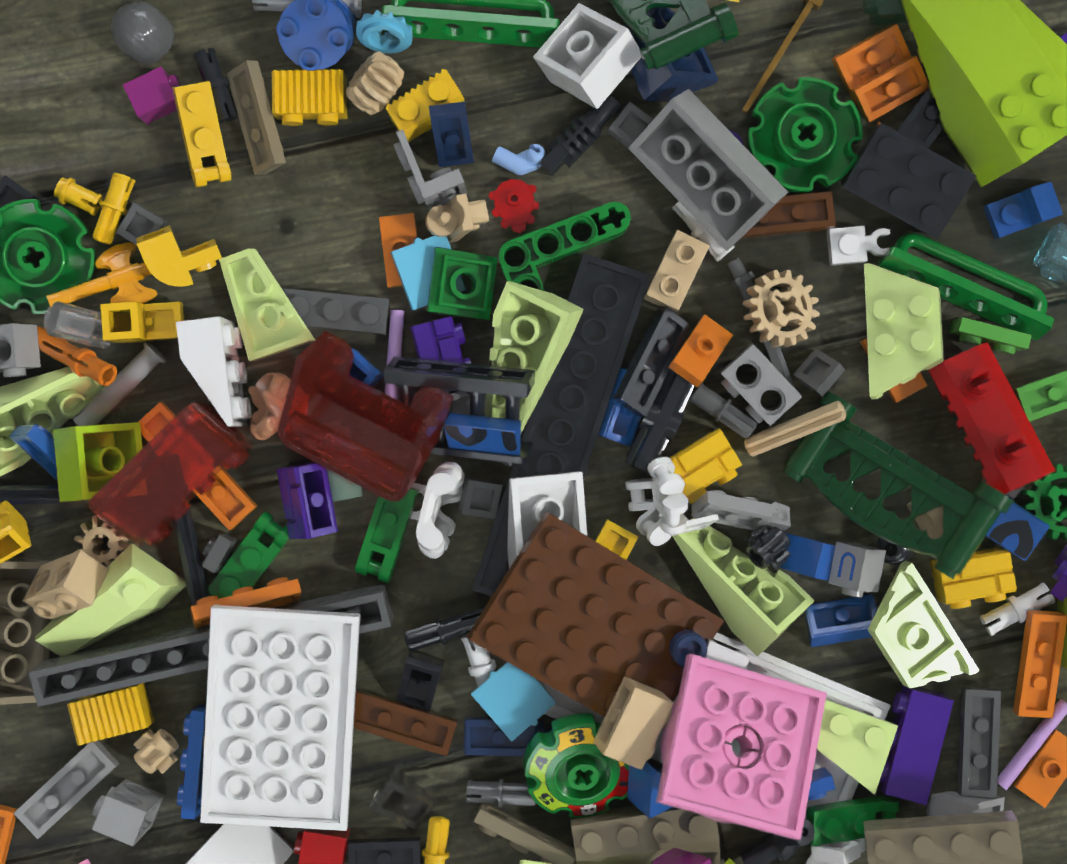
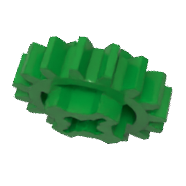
(1050, 504)

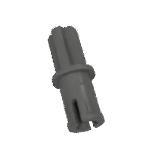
(723, 411)
(498, 793)

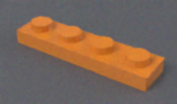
(226, 497)

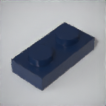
(451, 134)

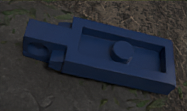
(485, 737)

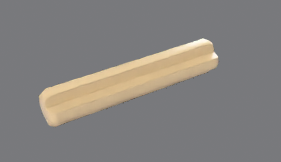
(795, 428)

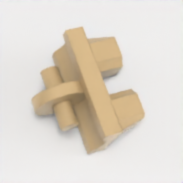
(456, 217)

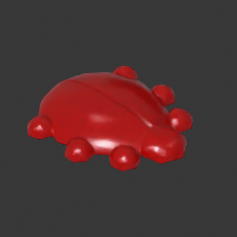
(514, 204)

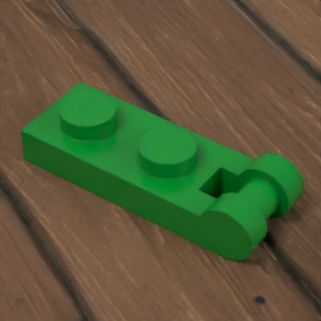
(386, 535)
(250, 558)
(845, 819)

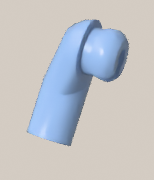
(522, 162)

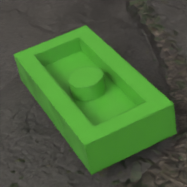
(1003, 339)
(1043, 396)

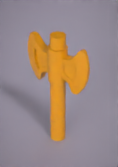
(122, 276)

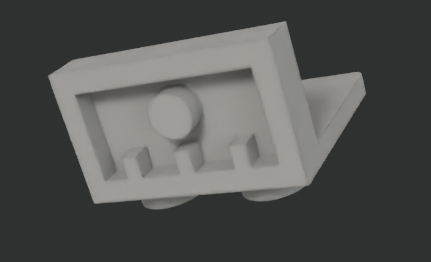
(443, 183)

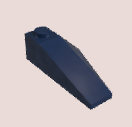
(667, 82)

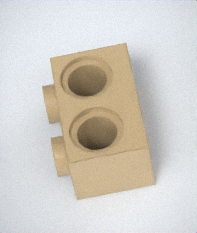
(676, 271)
(65, 585)

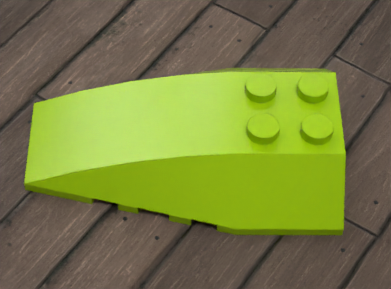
(993, 79)

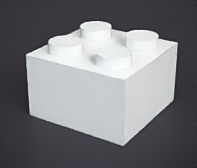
(588, 55)

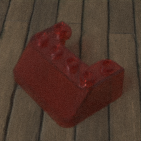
(357, 426)
(169, 474)

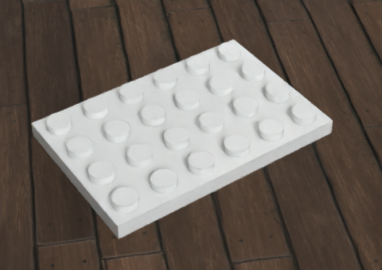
(279, 717)

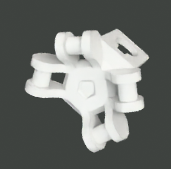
(668, 504)
(433, 525)

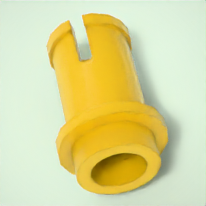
(81, 197)

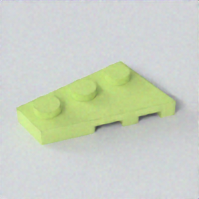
(261, 307)
(856, 742)

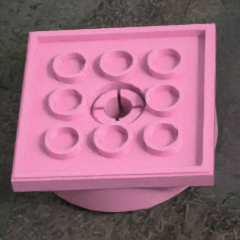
(777, 740)

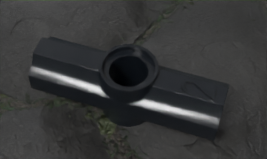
(661, 421)

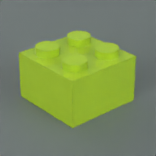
(92, 456)

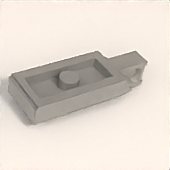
(741, 512)

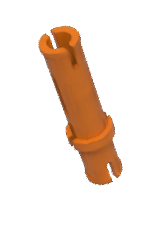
(96, 369)

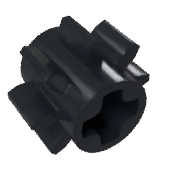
(768, 547)

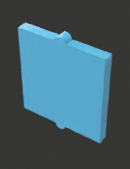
(415, 268)
(513, 699)

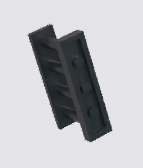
(475, 381)

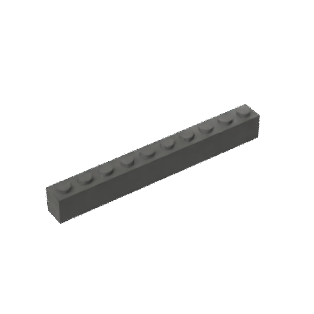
(176, 651)

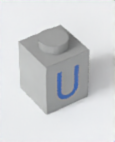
(856, 568)

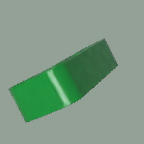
(566, 243)

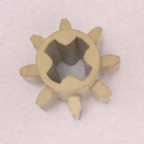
(156, 751)

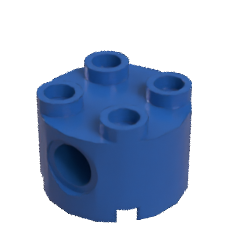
(316, 32)

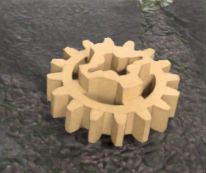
(781, 308)

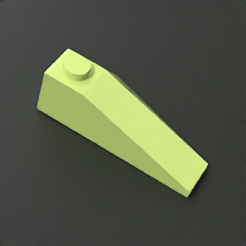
(529, 335)
(41, 401)
(129, 592)
(750, 599)

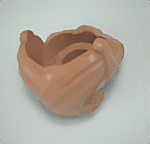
(269, 399)

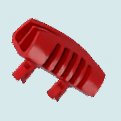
(991, 419)

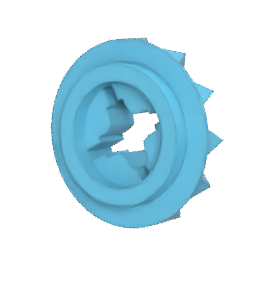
(396, 38)

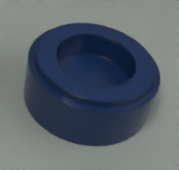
(687, 643)

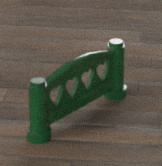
(688, 30)
(965, 515)

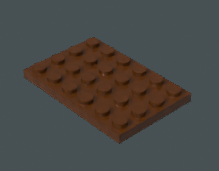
(587, 618)

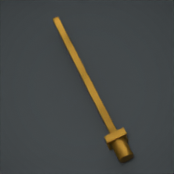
(809, 5)

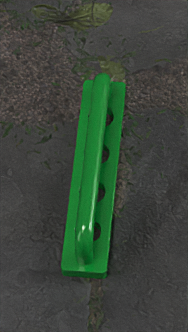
(472, 22)
(965, 292)

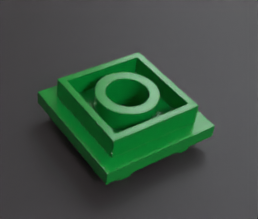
(443, 294)

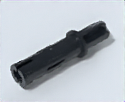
(442, 630)

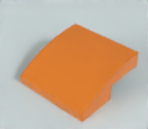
(880, 73)

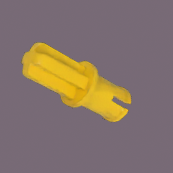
(113, 208)
(437, 841)

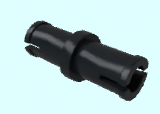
(211, 71)

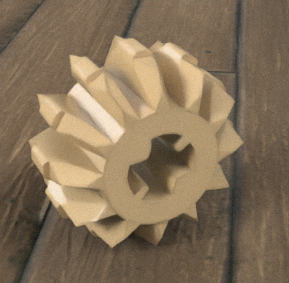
(375, 83)
(93, 543)

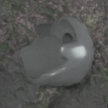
(142, 32)

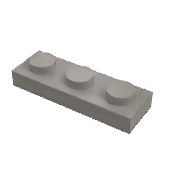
(66, 788)

